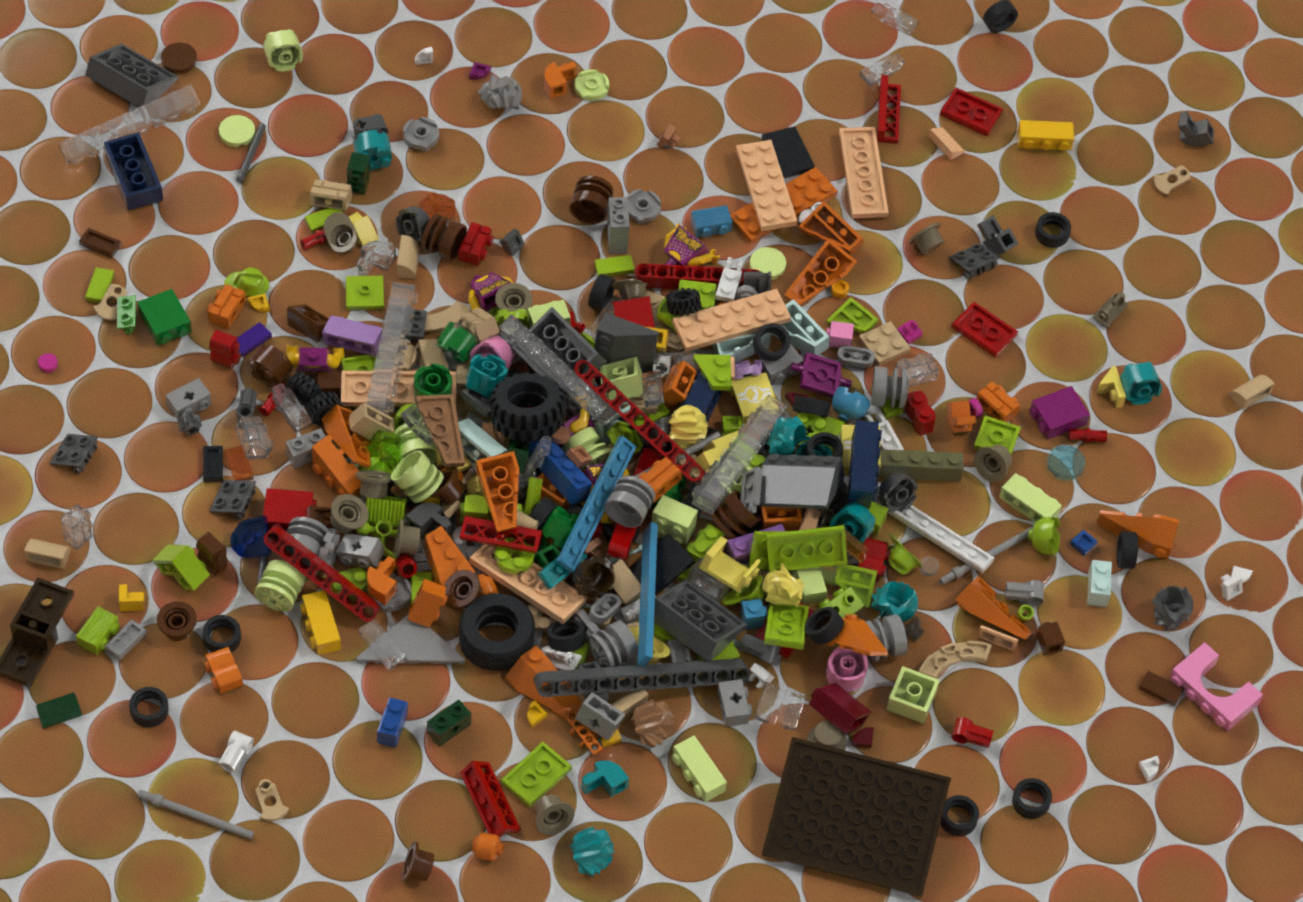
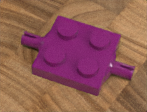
(820, 375)

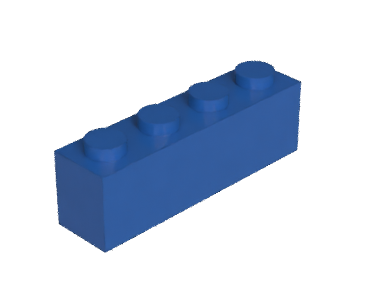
(564, 474)

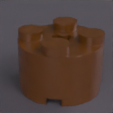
(270, 365)

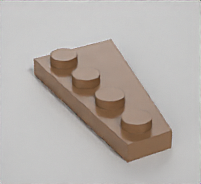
(442, 423)

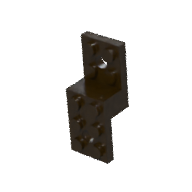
(34, 631)

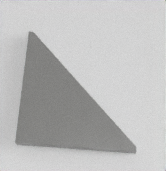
(418, 645)

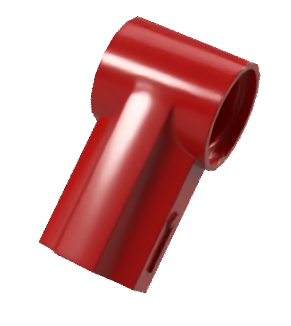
(966, 731)

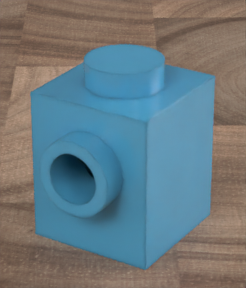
(753, 613)

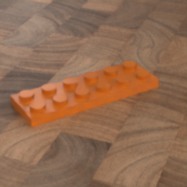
(803, 192)

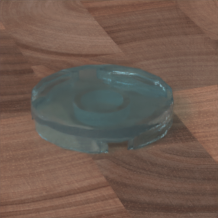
(1066, 462)

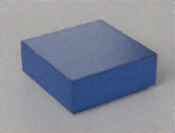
(1083, 542)

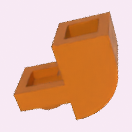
(556, 78)
(959, 416)
(379, 583)

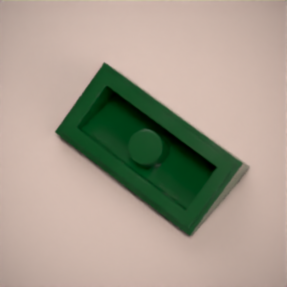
(58, 710)

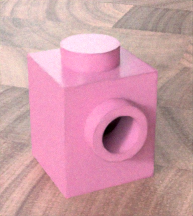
(840, 334)

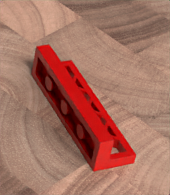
(884, 112)
(485, 528)
(486, 799)

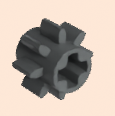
(189, 423)

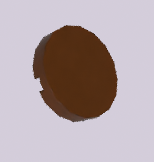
(178, 57)

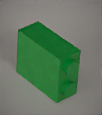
(164, 317)

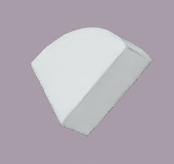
(424, 56)
(1242, 572)
(1149, 767)

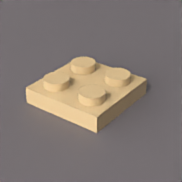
(885, 343)

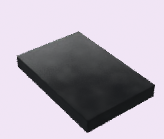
(790, 151)
(670, 563)

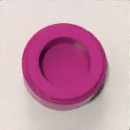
(47, 363)
(975, 408)

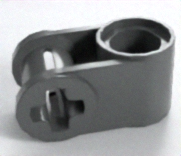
(372, 122)

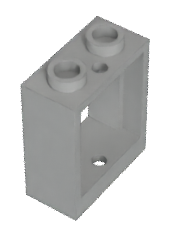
(618, 225)

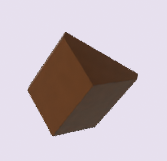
(307, 321)

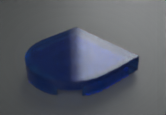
(249, 538)

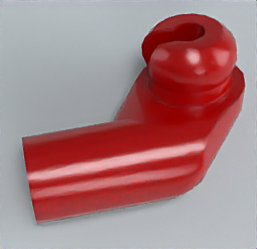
(577, 326)

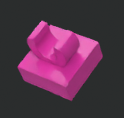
(910, 331)

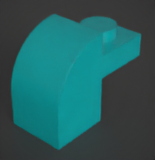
(606, 774)

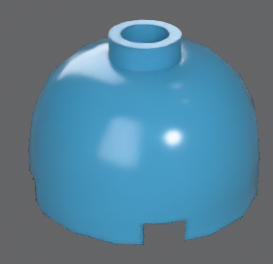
(849, 405)

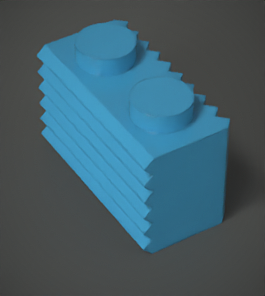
(711, 221)

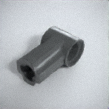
(246, 403)
(757, 647)

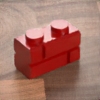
(475, 244)

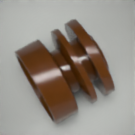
(591, 199)
(443, 237)
(731, 519)

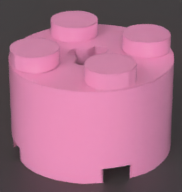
(494, 346)
(847, 669)

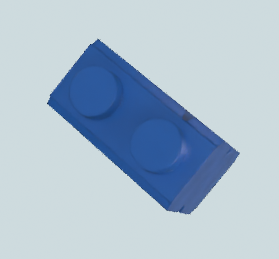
(392, 722)

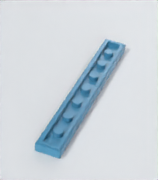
(595, 504)
(647, 594)

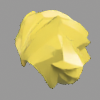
(688, 426)
(783, 588)

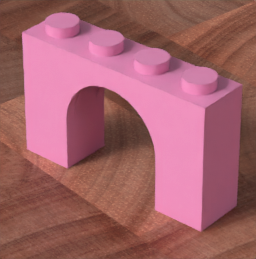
(1224, 710)

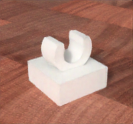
(1231, 586)
(762, 674)

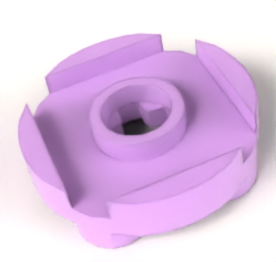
(745, 367)

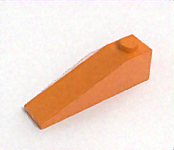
(822, 271)
(353, 444)
(499, 485)
(1154, 533)
(980, 601)
(858, 637)
(522, 677)

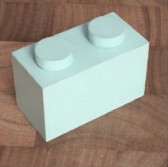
(1099, 583)

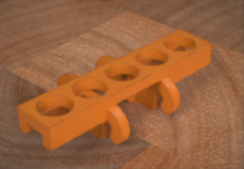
(592, 737)

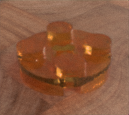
(439, 201)

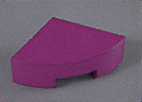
(479, 71)

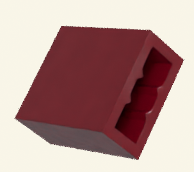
(839, 707)

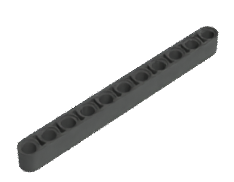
(635, 672)

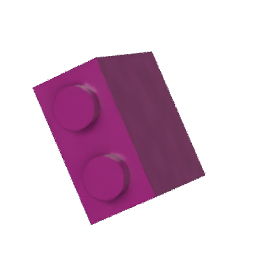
(1059, 412)

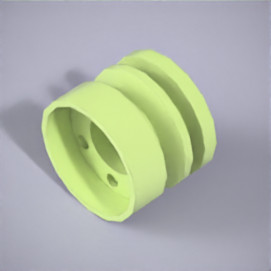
(590, 441)
(411, 443)
(417, 476)
(279, 585)

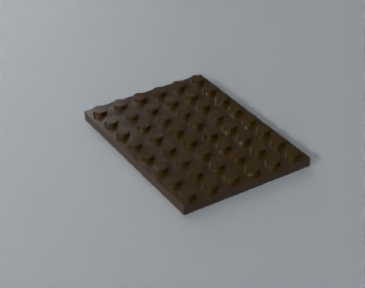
(856, 817)

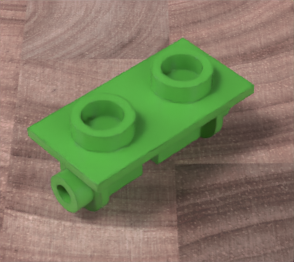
(126, 313)

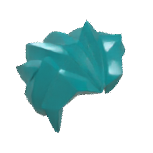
(786, 435)
(896, 599)
(592, 850)

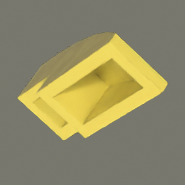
(713, 451)

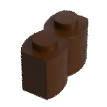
(212, 553)

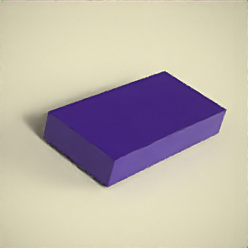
(253, 338)

